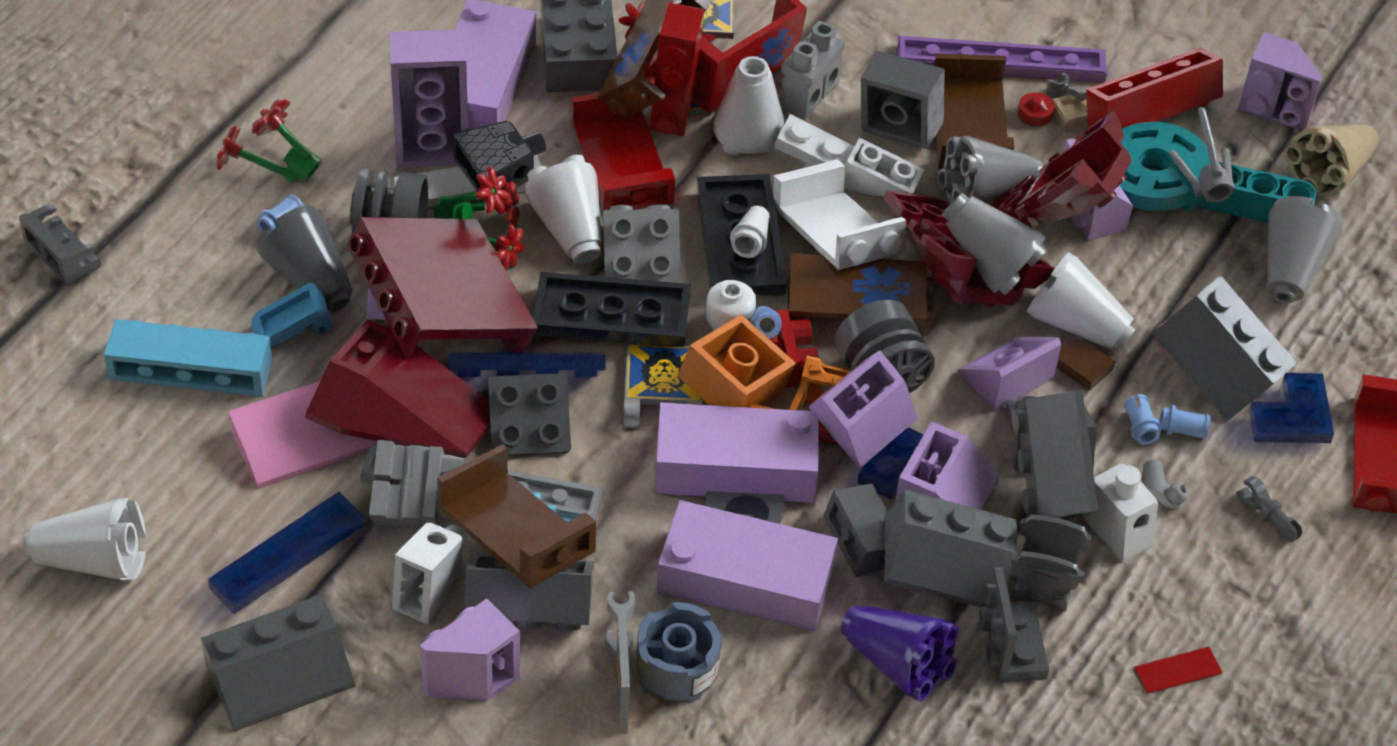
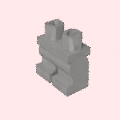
(811, 71)
(407, 484)

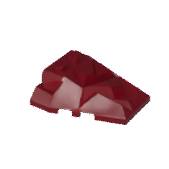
(1072, 180)
(947, 260)

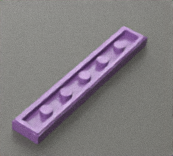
(1021, 59)

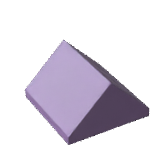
(1012, 369)

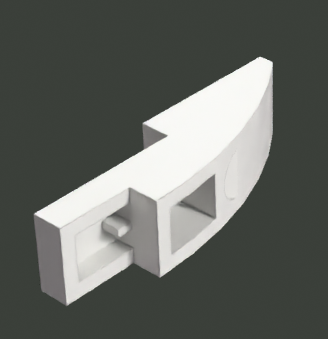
(867, 166)

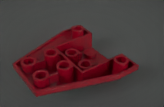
(396, 398)

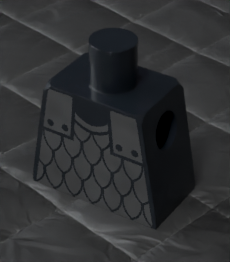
(498, 147)

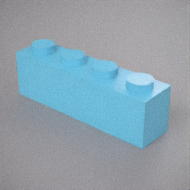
(188, 357)

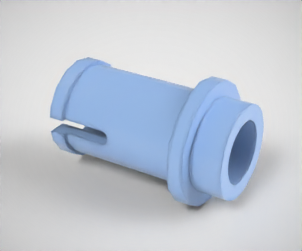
(268, 217)
(773, 327)
(1184, 422)
(1144, 426)

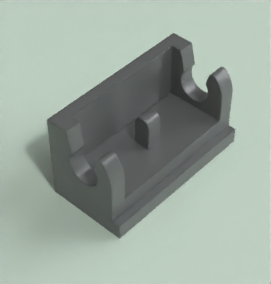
(57, 245)
(858, 522)

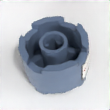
(678, 652)

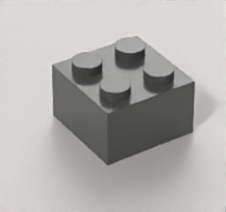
(902, 99)

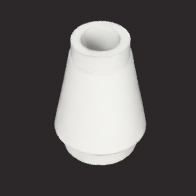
(750, 233)

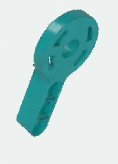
(1150, 146)

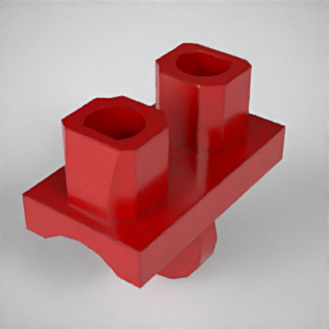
(795, 333)

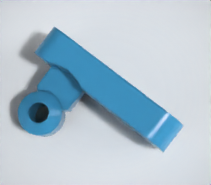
(293, 314)

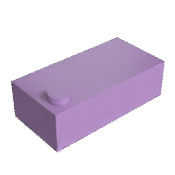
(497, 53)
(428, 95)
(737, 451)
(746, 565)

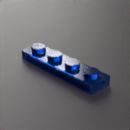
(510, 363)
(286, 552)

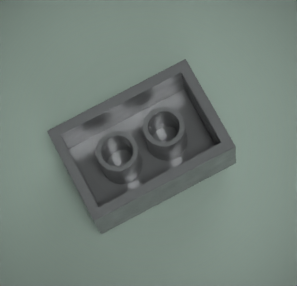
(577, 43)

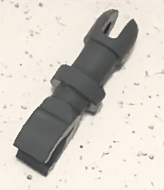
(1269, 509)

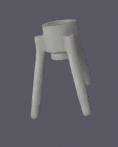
(1214, 180)

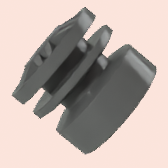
(379, 200)
(886, 328)

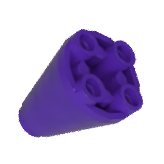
(904, 646)

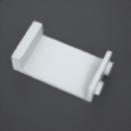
(832, 221)

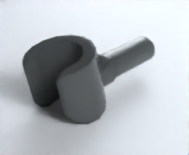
(1063, 88)

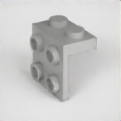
(642, 243)

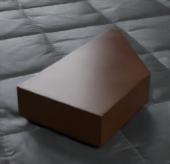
(1084, 362)

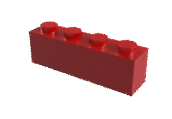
(677, 68)
(1159, 89)

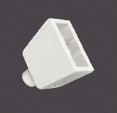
(1125, 512)
(427, 571)

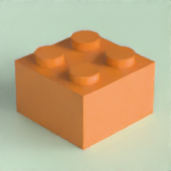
(736, 366)

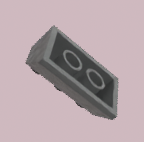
(1224, 348)
(1055, 455)
(946, 547)
(558, 600)
(277, 662)

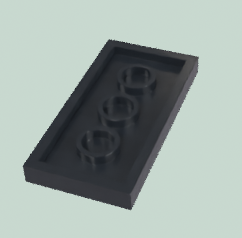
(722, 206)
(612, 309)

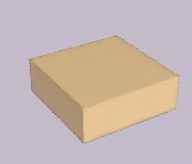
(1070, 112)

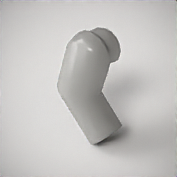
(1169, 495)

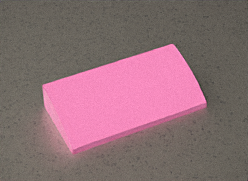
(283, 443)

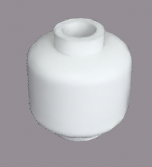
(727, 301)

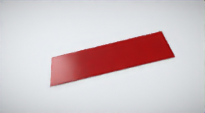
(1178, 669)

